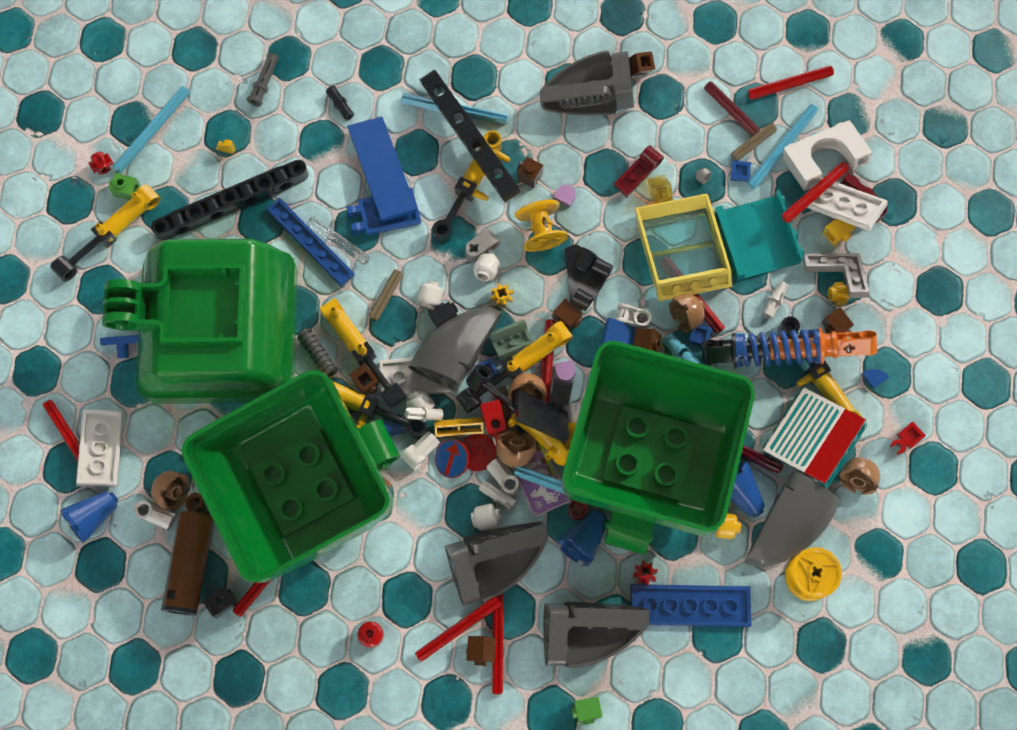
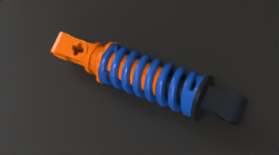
(811, 345)

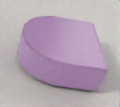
(565, 195)
(565, 370)

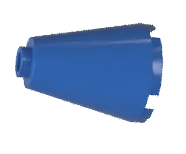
(746, 492)
(89, 514)
(584, 538)

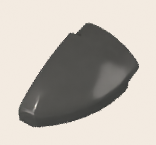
(590, 86)
(455, 347)
(793, 521)
(494, 559)
(589, 632)

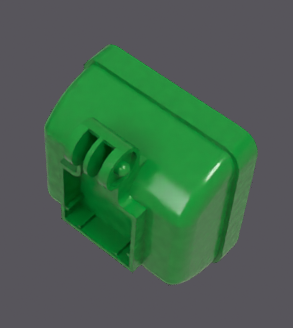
(209, 320)
(657, 443)
(291, 476)

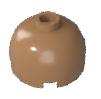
(688, 311)
(529, 384)
(515, 449)
(860, 475)
(169, 490)

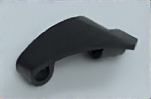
(585, 275)

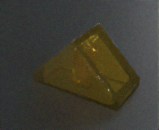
(659, 189)

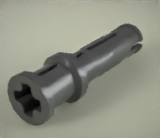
(260, 86)

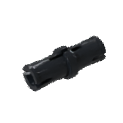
(340, 103)

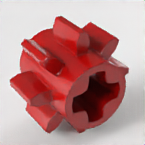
(100, 163)
(642, 569)

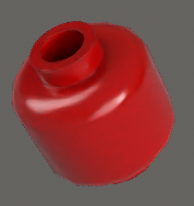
(377, 637)

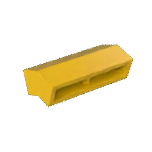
(458, 422)

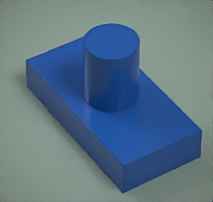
(121, 344)

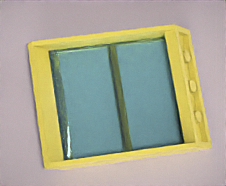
(683, 247)

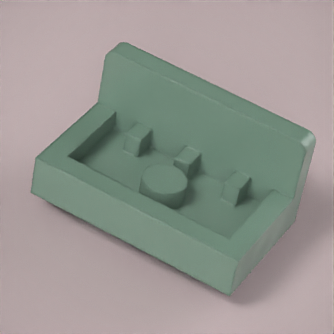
(510, 339)

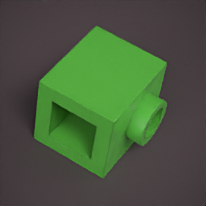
(123, 186)
(587, 710)

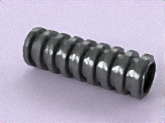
(317, 352)

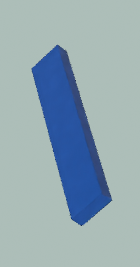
(310, 242)

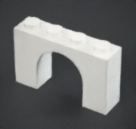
(841, 137)

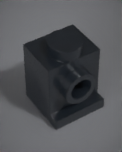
(442, 313)
(561, 385)
(218, 610)

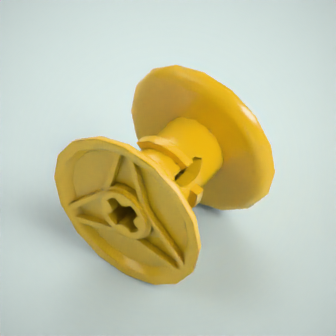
(538, 214)
(826, 571)

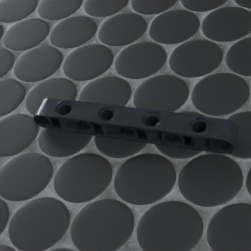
(470, 136)
(216, 205)

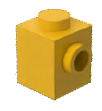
(838, 231)

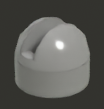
(703, 175)

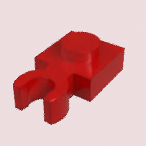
(908, 437)

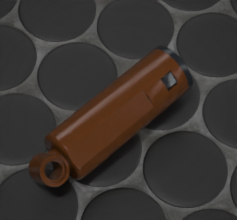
(188, 558)

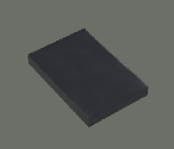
(541, 416)

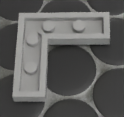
(848, 263)

